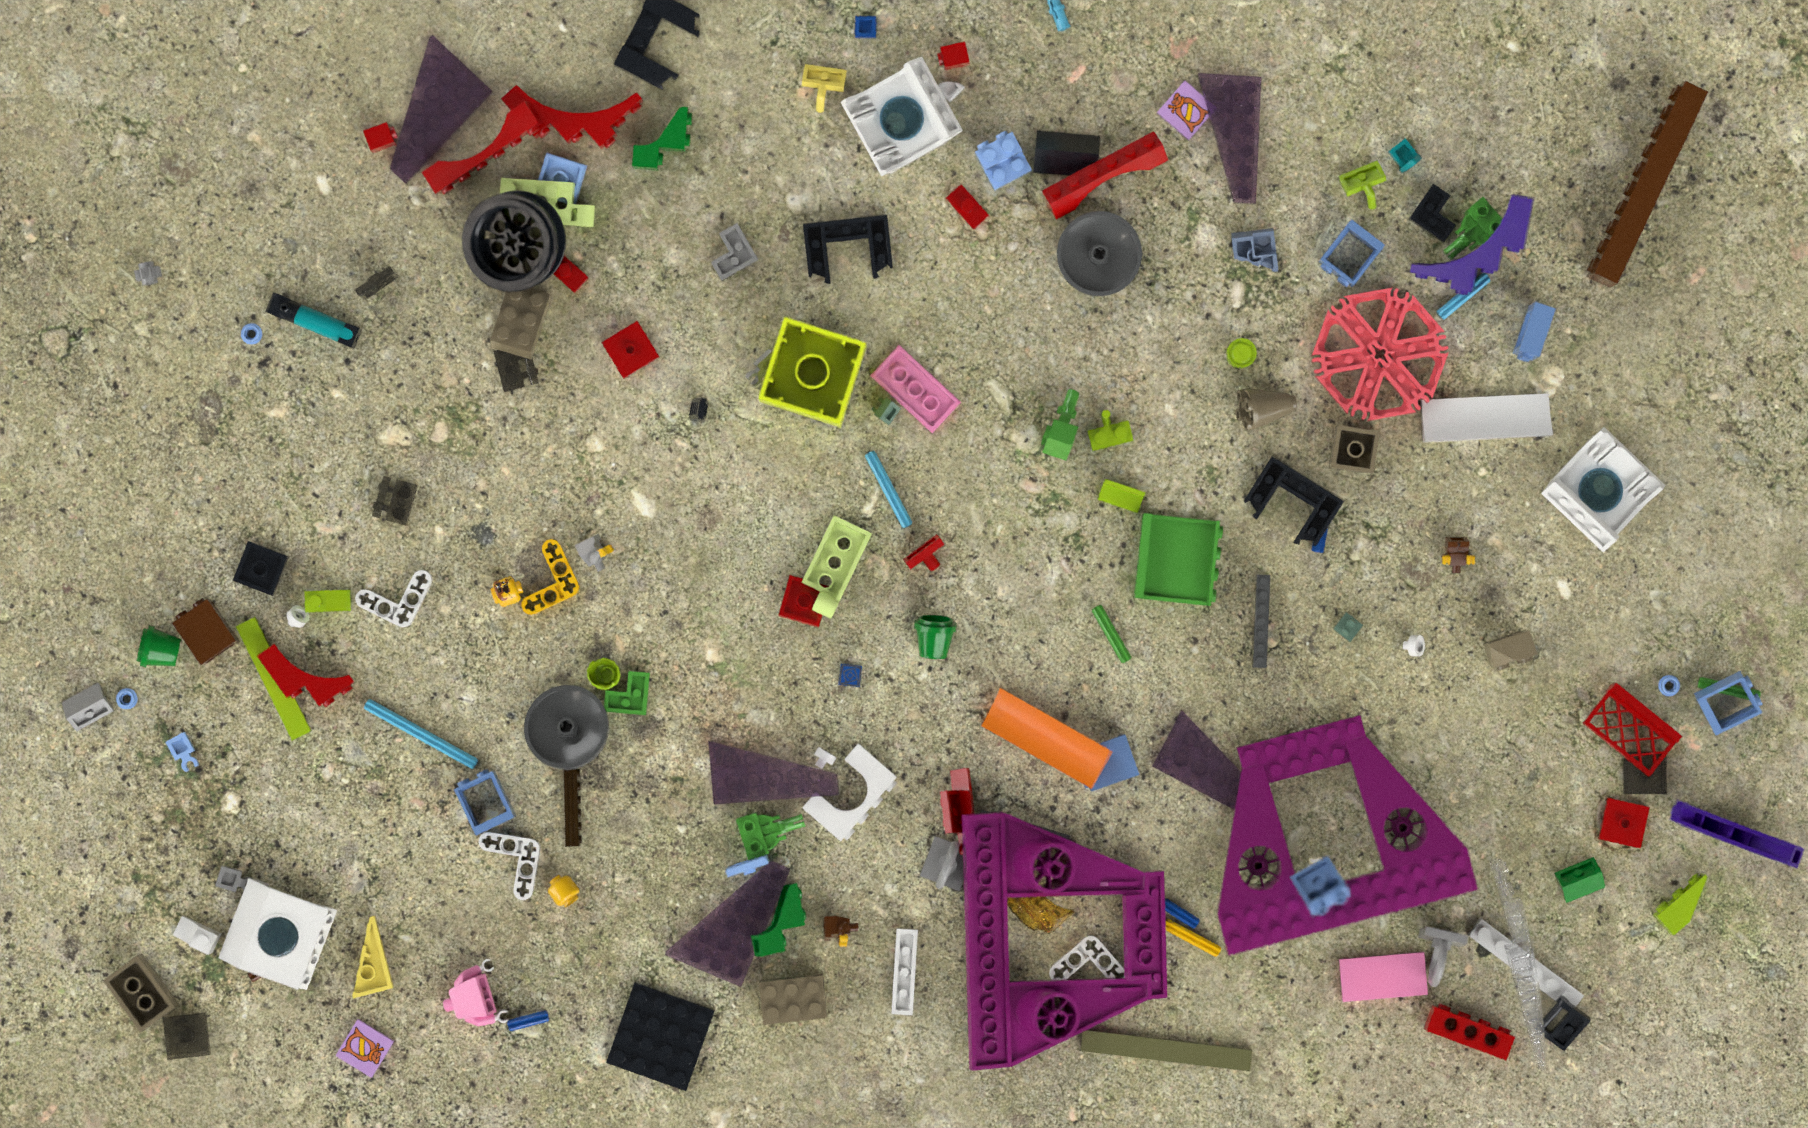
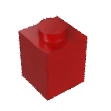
(953, 56)
(380, 137)

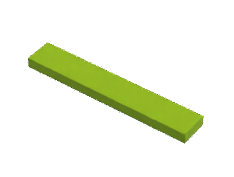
(286, 707)

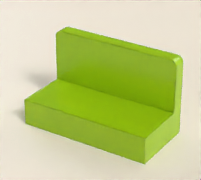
(1121, 496)

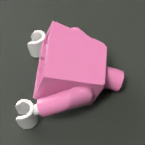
(473, 998)

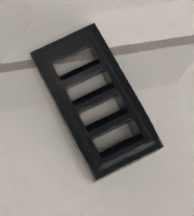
(698, 409)

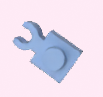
(181, 747)

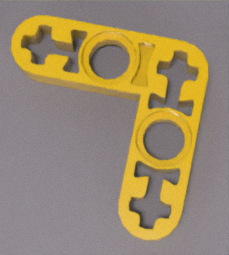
(561, 594)

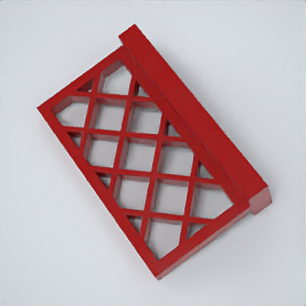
(1640, 713)

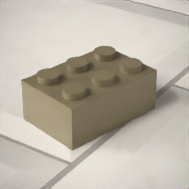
(520, 322)
(141, 992)
(793, 999)

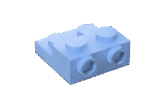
(1002, 160)

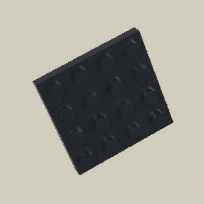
(660, 1036)

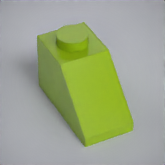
(327, 601)

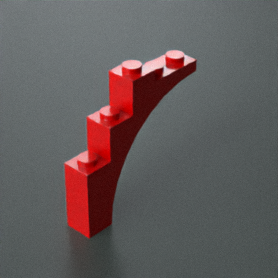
(570, 125)

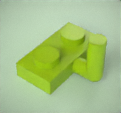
(1363, 179)
(1110, 434)

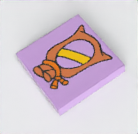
(1185, 110)
(364, 1048)

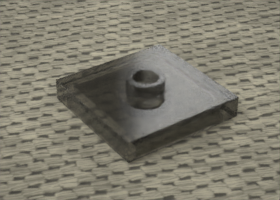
(377, 282)
(1639, 783)
(186, 1036)

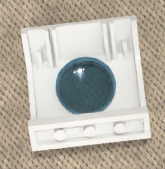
(902, 117)
(1602, 488)
(277, 935)

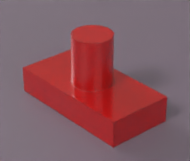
(967, 207)
(570, 275)
(925, 554)

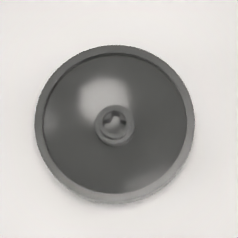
(1099, 253)
(566, 727)

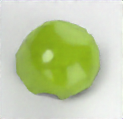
(603, 673)

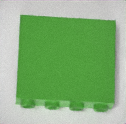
(1178, 559)

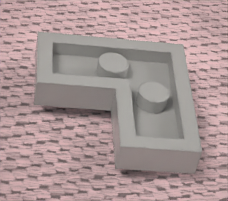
(739, 254)

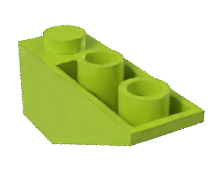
(1680, 909)

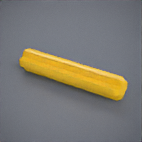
(1192, 938)

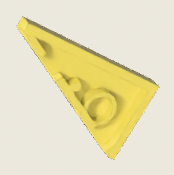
(373, 968)

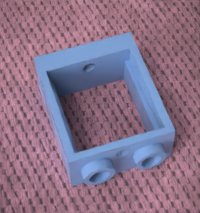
(1362, 235)
(1533, 331)
(1736, 718)
(466, 784)

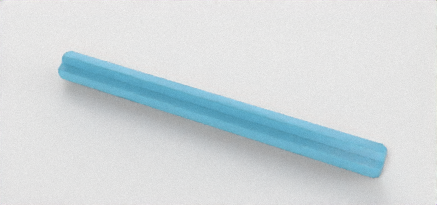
(421, 734)

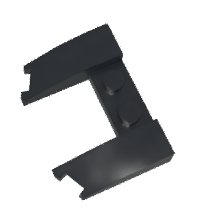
(631, 56)
(822, 232)
(1324, 501)

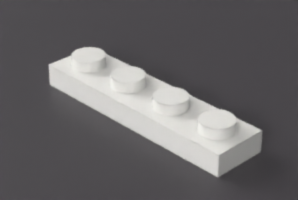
(904, 971)

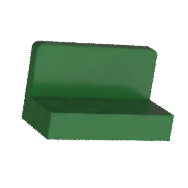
(1580, 879)

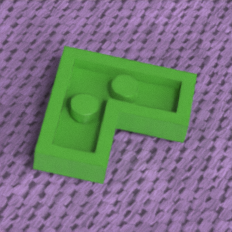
(632, 701)

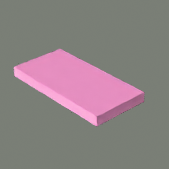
(915, 389)
(1383, 976)

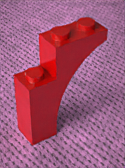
(292, 679)

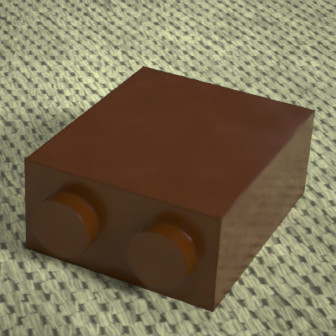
(205, 631)

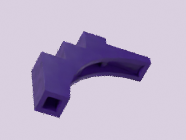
(1463, 271)
(1736, 834)

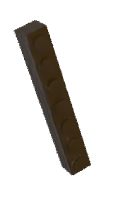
(572, 810)

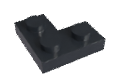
(1428, 216)

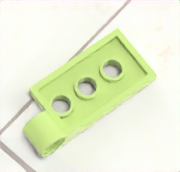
(572, 215)
(830, 597)

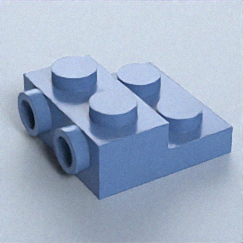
(1320, 886)

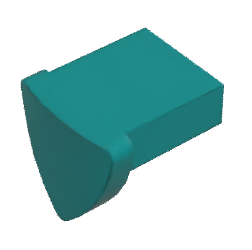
(1404, 155)

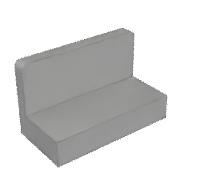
(86, 707)

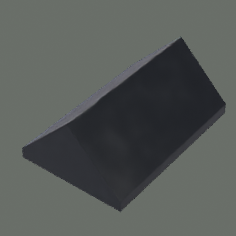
(1064, 152)

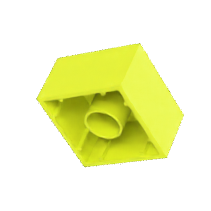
(812, 372)

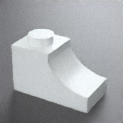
(197, 935)

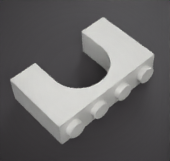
(878, 780)

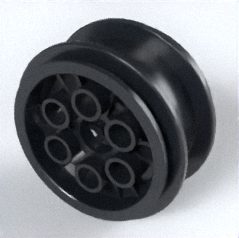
(482, 252)

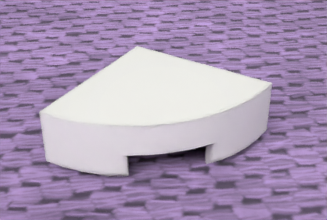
(950, 89)

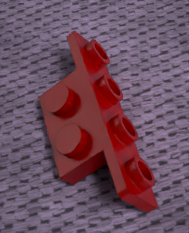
(957, 803)

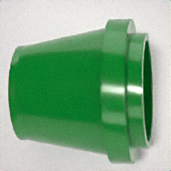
(934, 635)
(157, 648)

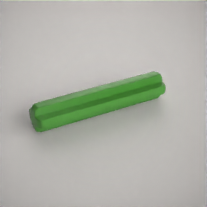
(1111, 633)
(1735, 690)

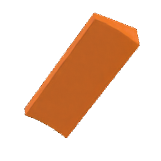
(1046, 738)

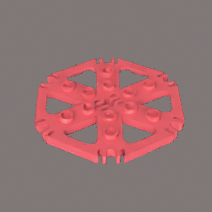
(1386, 336)

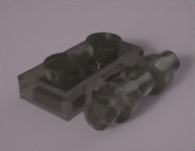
(510, 371)
(400, 503)

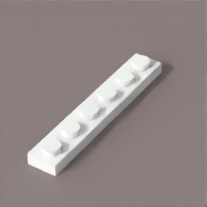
(1548, 981)

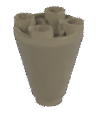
(1263, 407)

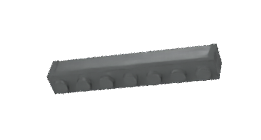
(1261, 621)

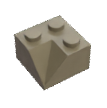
(1354, 449)
(1510, 648)

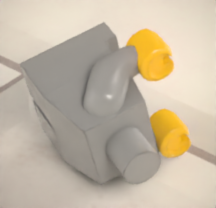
(593, 552)

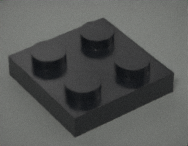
(260, 568)

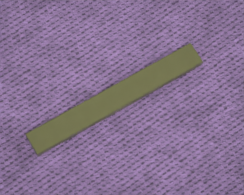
(1166, 1050)

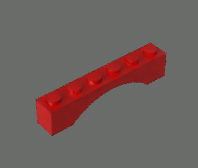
(518, 123)
(1069, 192)

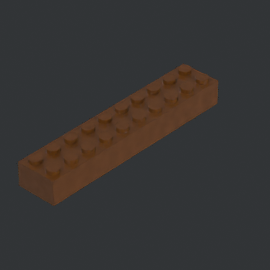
(1647, 184)

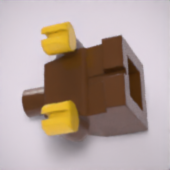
(1457, 553)
(838, 928)

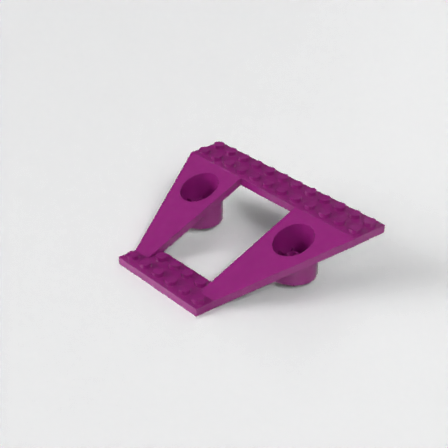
(1412, 874)
(1004, 1013)

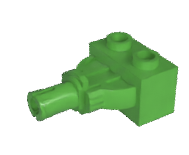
(1478, 224)
(1061, 435)
(761, 833)

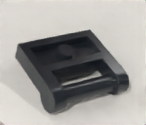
(1568, 1027)

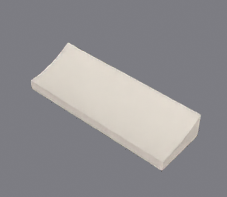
(1486, 418)

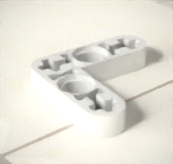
(396, 609)
(519, 850)
(1085, 956)

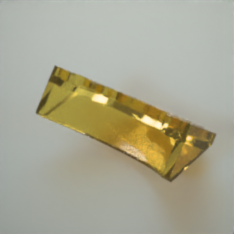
(1038, 913)

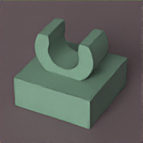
(886, 411)
(1347, 627)

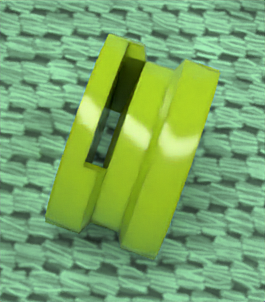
(1241, 353)

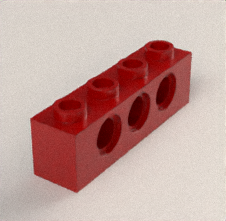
(1436, 1024)

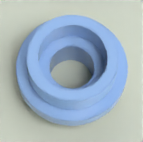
(246, 329)
(1675, 685)
(120, 698)

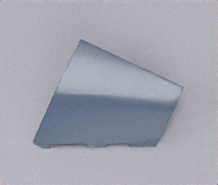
(1256, 247)

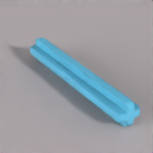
(888, 489)

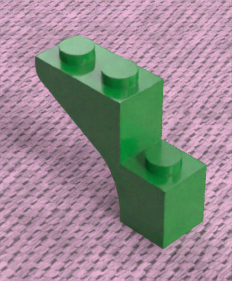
(672, 139)
(787, 915)

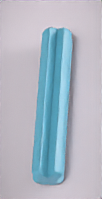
(1458, 300)

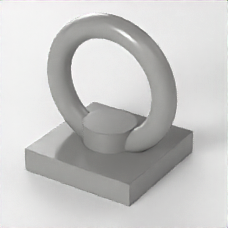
(944, 864)
(1442, 943)

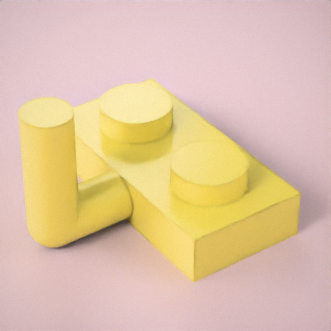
(823, 79)

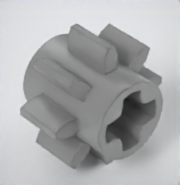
(147, 273)

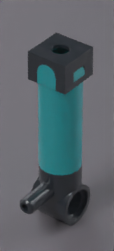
(313, 320)

